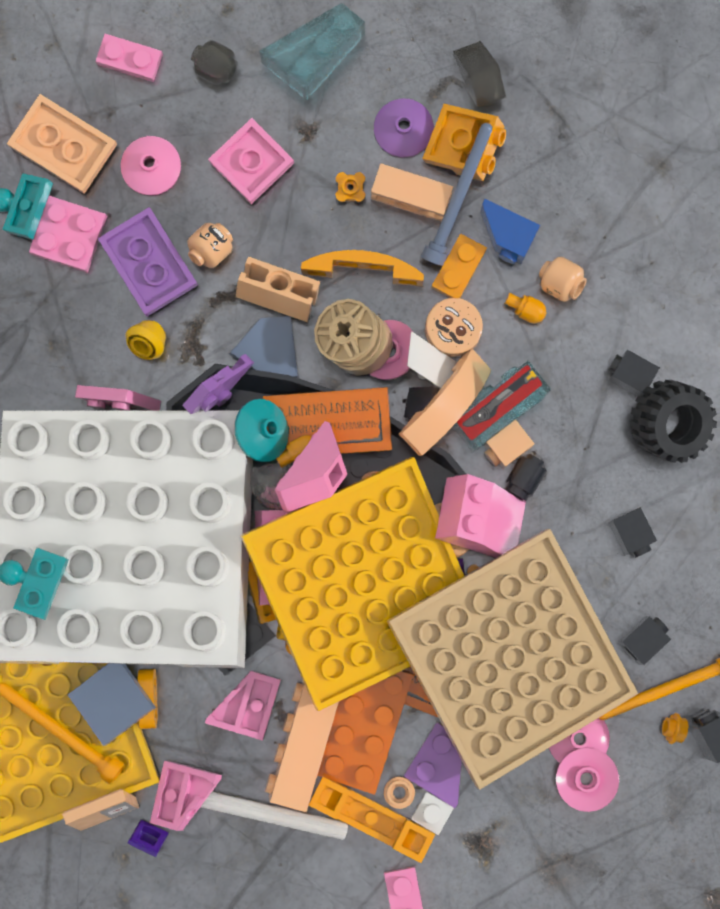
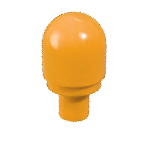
(527, 307)
(294, 449)

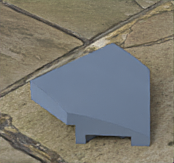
(269, 346)

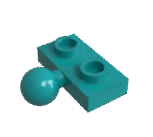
(25, 206)
(38, 583)

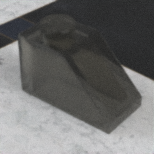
(480, 74)

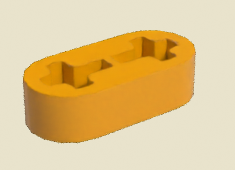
(148, 681)

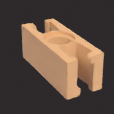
(411, 192)
(262, 279)

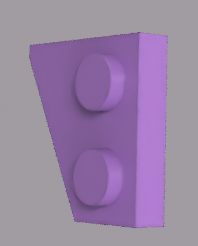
(217, 387)
(437, 766)

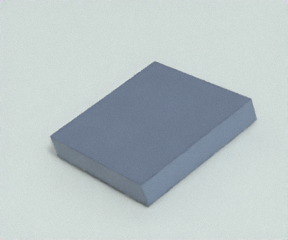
(111, 701)

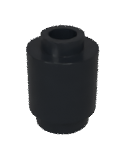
(525, 477)

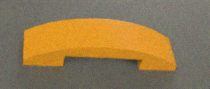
(323, 265)
(372, 818)

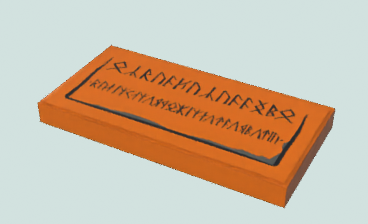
(356, 416)

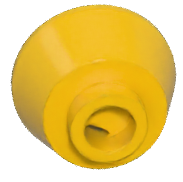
(146, 340)

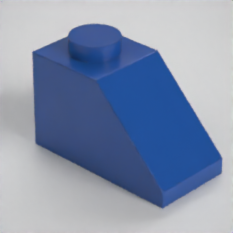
(508, 231)

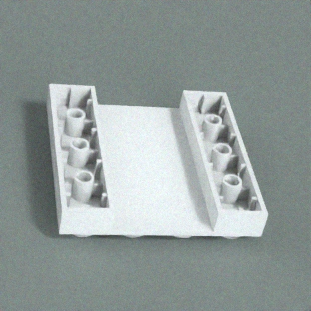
(149, 531)

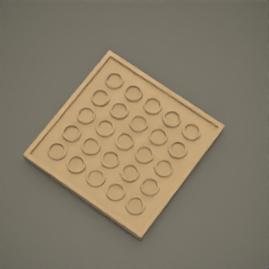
(512, 658)

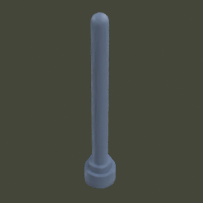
(436, 249)

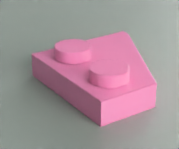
(117, 398)

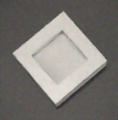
(432, 813)

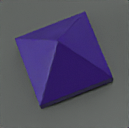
(148, 838)

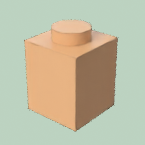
(508, 445)

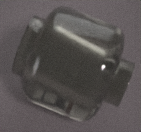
(214, 62)

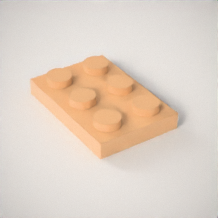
(62, 143)

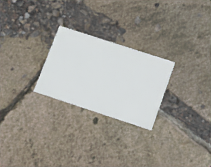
(429, 361)

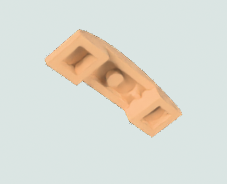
(448, 404)

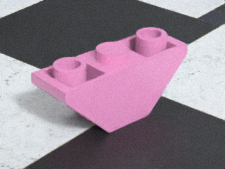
(314, 472)

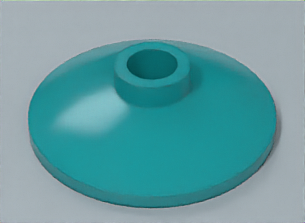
(253, 434)

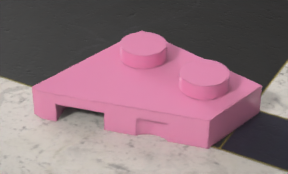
(247, 706)
(181, 794)

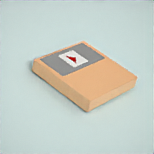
(100, 810)

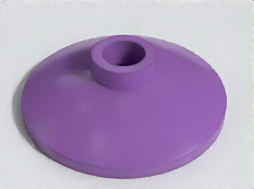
(398, 141)

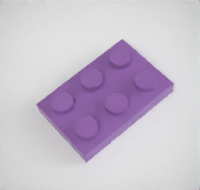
(147, 261)

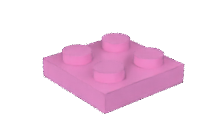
(251, 161)
(68, 234)

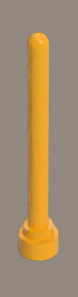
(666, 689)
(107, 767)

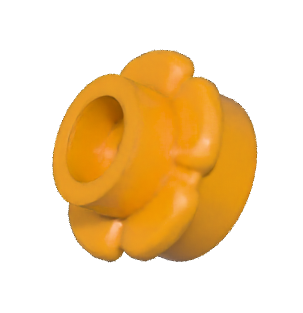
(675, 728)

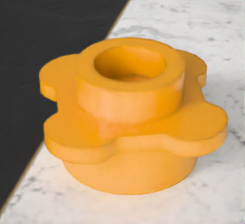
(343, 193)

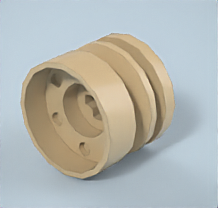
(368, 341)

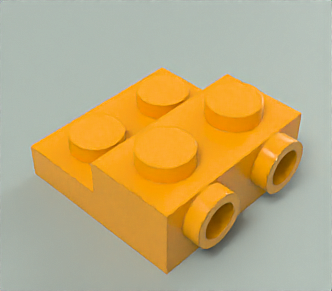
(455, 136)

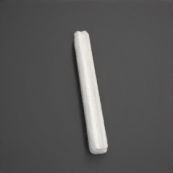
(276, 815)

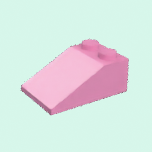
(479, 516)

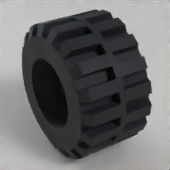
(693, 427)

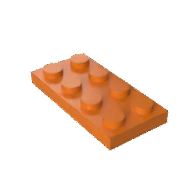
(364, 733)

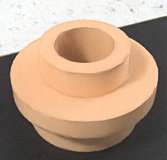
(406, 800)

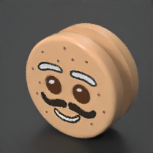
(453, 326)

